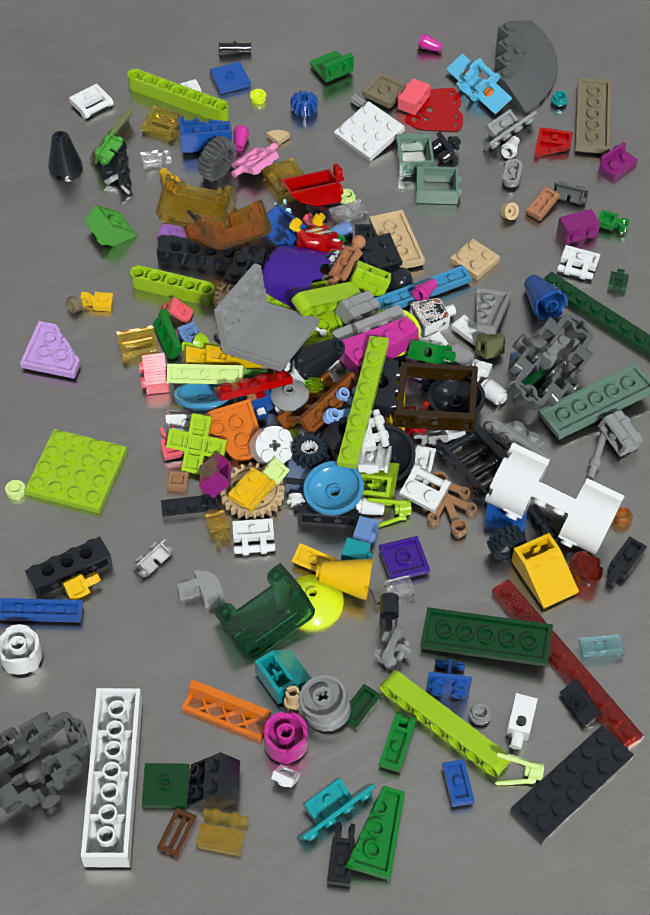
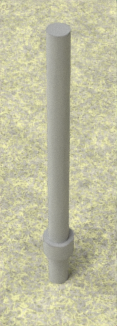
(594, 462)

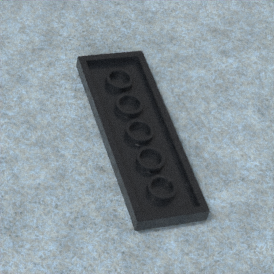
(572, 783)

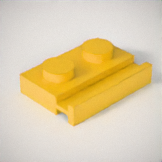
(251, 489)

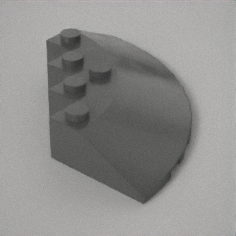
(525, 63)

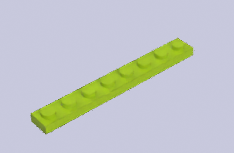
(363, 402)

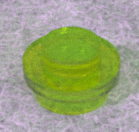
(314, 384)

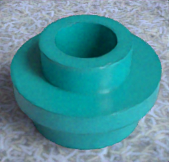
(559, 98)

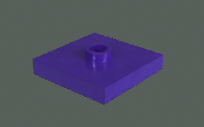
(404, 558)

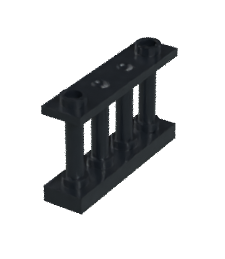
(486, 446)

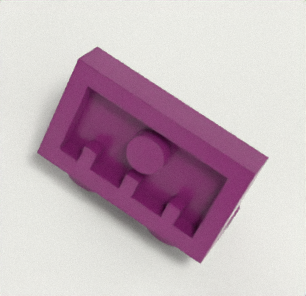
(617, 161)

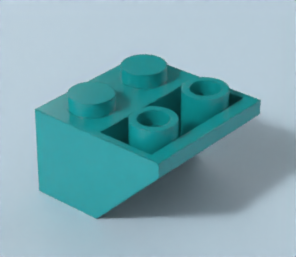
(280, 670)

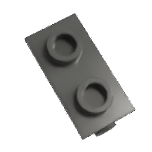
(578, 194)

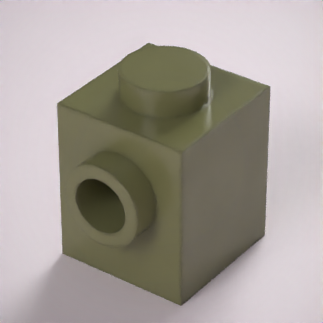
(490, 345)

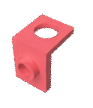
(178, 310)

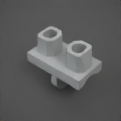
(396, 649)

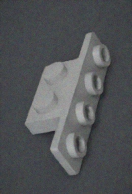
(504, 125)
(369, 323)
(514, 433)

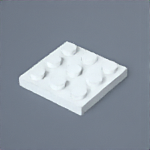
(369, 131)

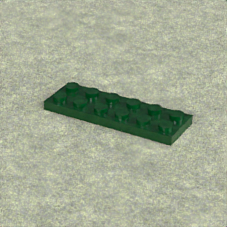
(487, 636)

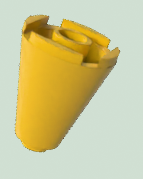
(347, 576)

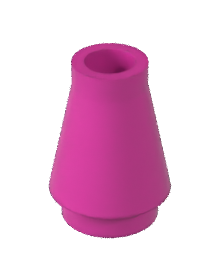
(429, 43)
(240, 136)
(424, 290)

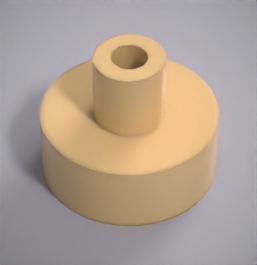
(509, 210)

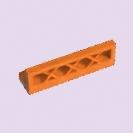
(226, 702)

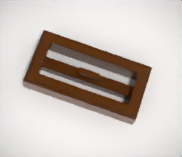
(169, 850)

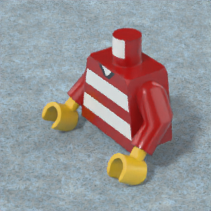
(316, 237)

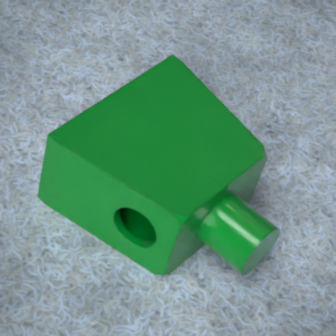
(437, 352)

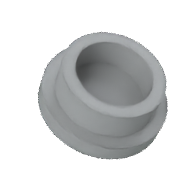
(480, 714)

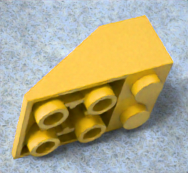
(544, 570)

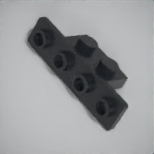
(118, 169)

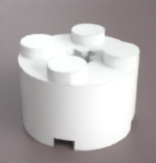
(273, 435)
(20, 650)

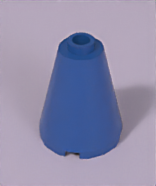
(545, 298)

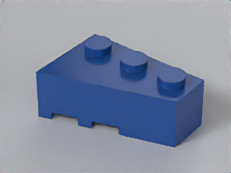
(197, 134)

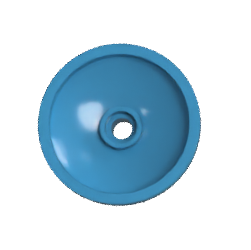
(197, 397)
(331, 479)

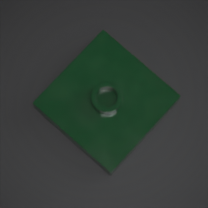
(165, 785)

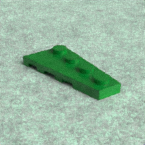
(378, 838)

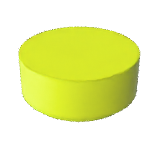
(258, 96)

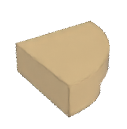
(278, 136)

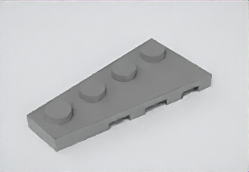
(490, 308)

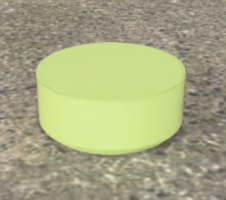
(15, 489)

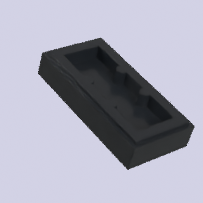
(580, 703)

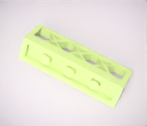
(204, 374)

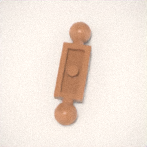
(346, 261)

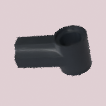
(389, 610)

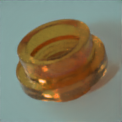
(625, 513)

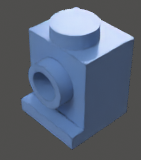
(187, 332)
(366, 529)

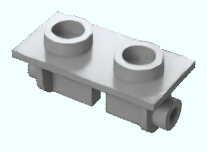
(146, 563)

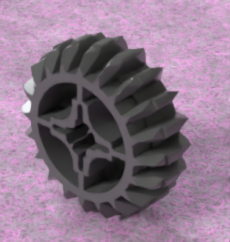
(217, 158)

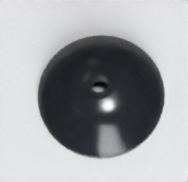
(454, 396)
(402, 449)

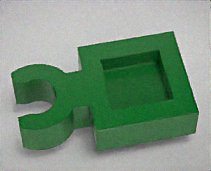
(610, 220)

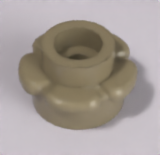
(73, 304)

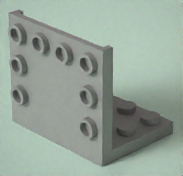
(258, 329)

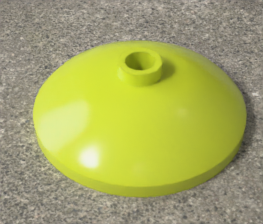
(327, 602)

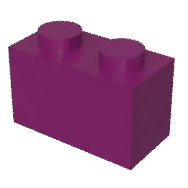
(578, 226)
(215, 475)

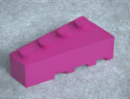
(399, 335)

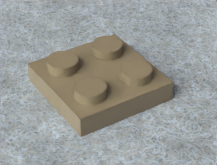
(383, 90)

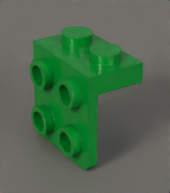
(333, 65)

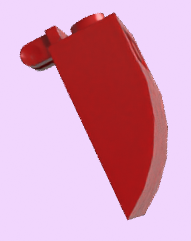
(317, 187)

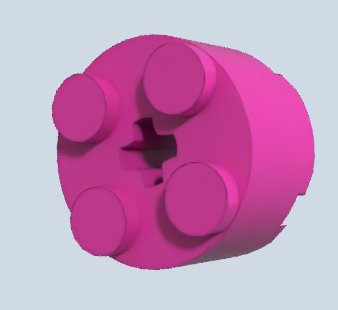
(285, 737)

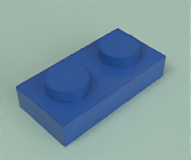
(458, 783)

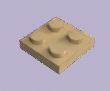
(475, 258)

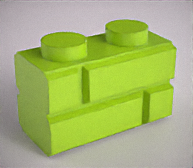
(370, 278)

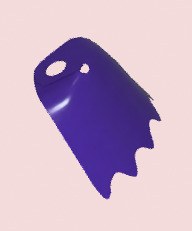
(291, 271)

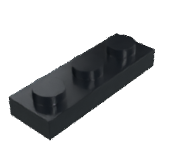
(307, 515)

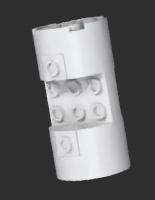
(520, 482)

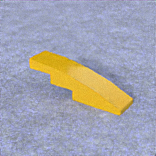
(213, 356)

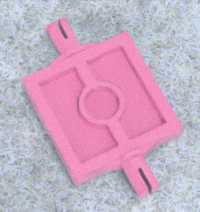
(255, 160)

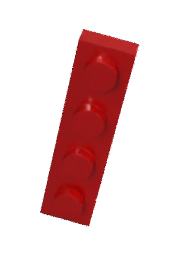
(253, 385)

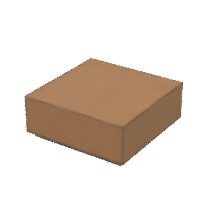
(177, 481)

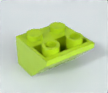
(381, 484)

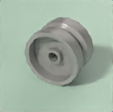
(325, 703)

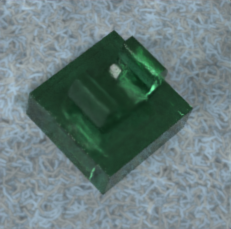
(618, 280)

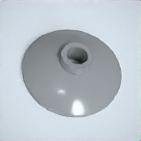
(290, 400)

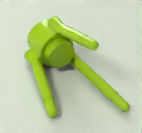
(400, 507)

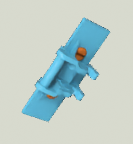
(476, 88)

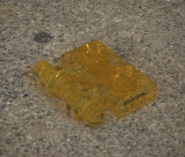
(220, 838)

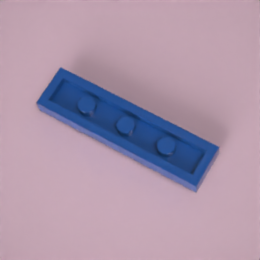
(41, 610)

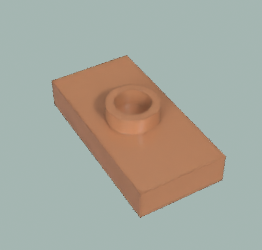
(542, 203)

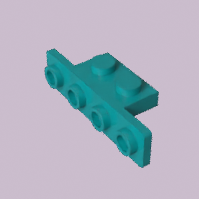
(329, 804)

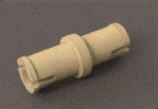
(291, 700)

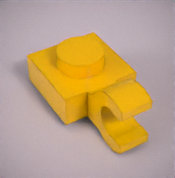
(100, 301)
(78, 585)

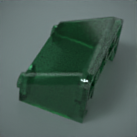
(268, 615)

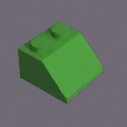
(109, 226)

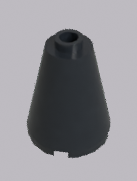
(63, 156)
(318, 357)

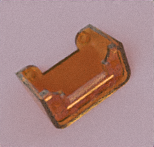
(245, 226)

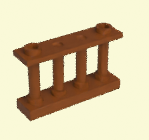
(311, 414)

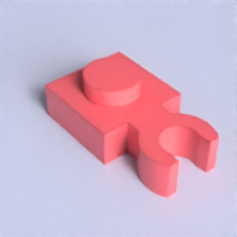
(169, 453)

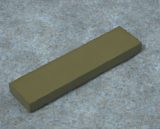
(118, 126)

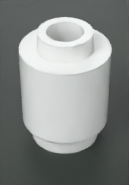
(494, 392)

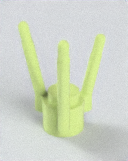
(532, 769)

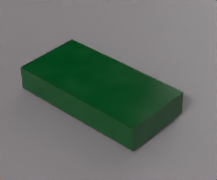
(362, 705)

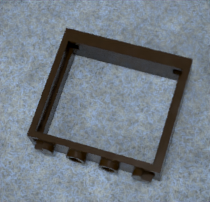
(436, 419)

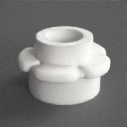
(296, 500)

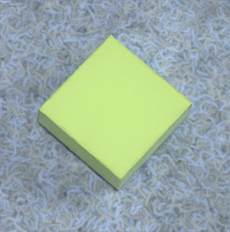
(275, 470)

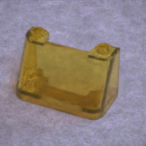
(178, 198)

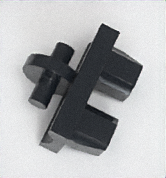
(448, 146)

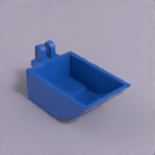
(281, 232)

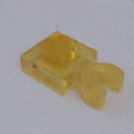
(218, 525)

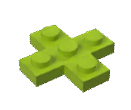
(196, 442)

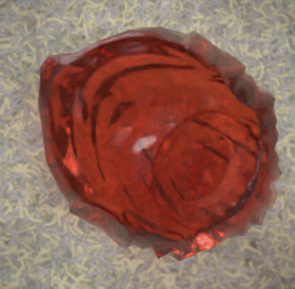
(586, 568)

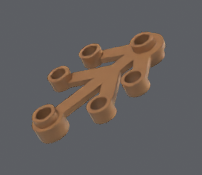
(449, 502)

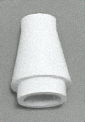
(510, 148)
(369, 508)

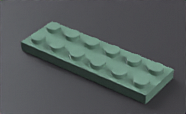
(596, 401)

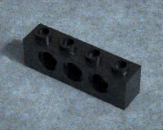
(44, 585)

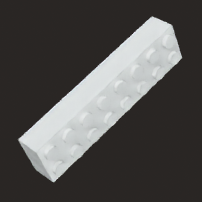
(112, 778)

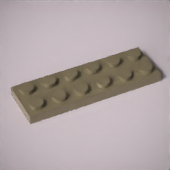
(593, 115)

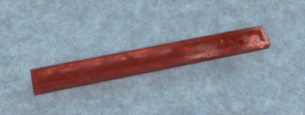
(570, 667)

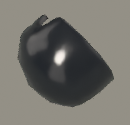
(400, 278)

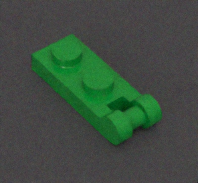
(167, 334)
(397, 742)

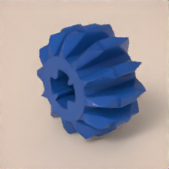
(304, 103)

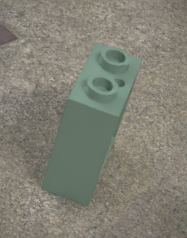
(405, 143)
(438, 174)

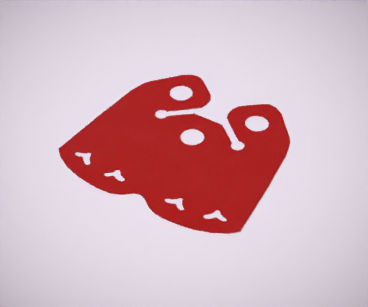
(443, 111)

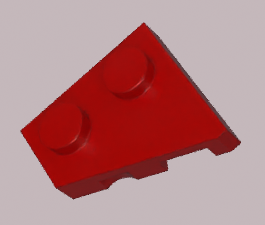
(552, 141)

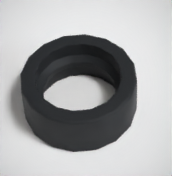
(334, 435)

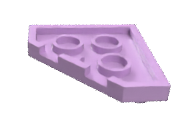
(50, 352)

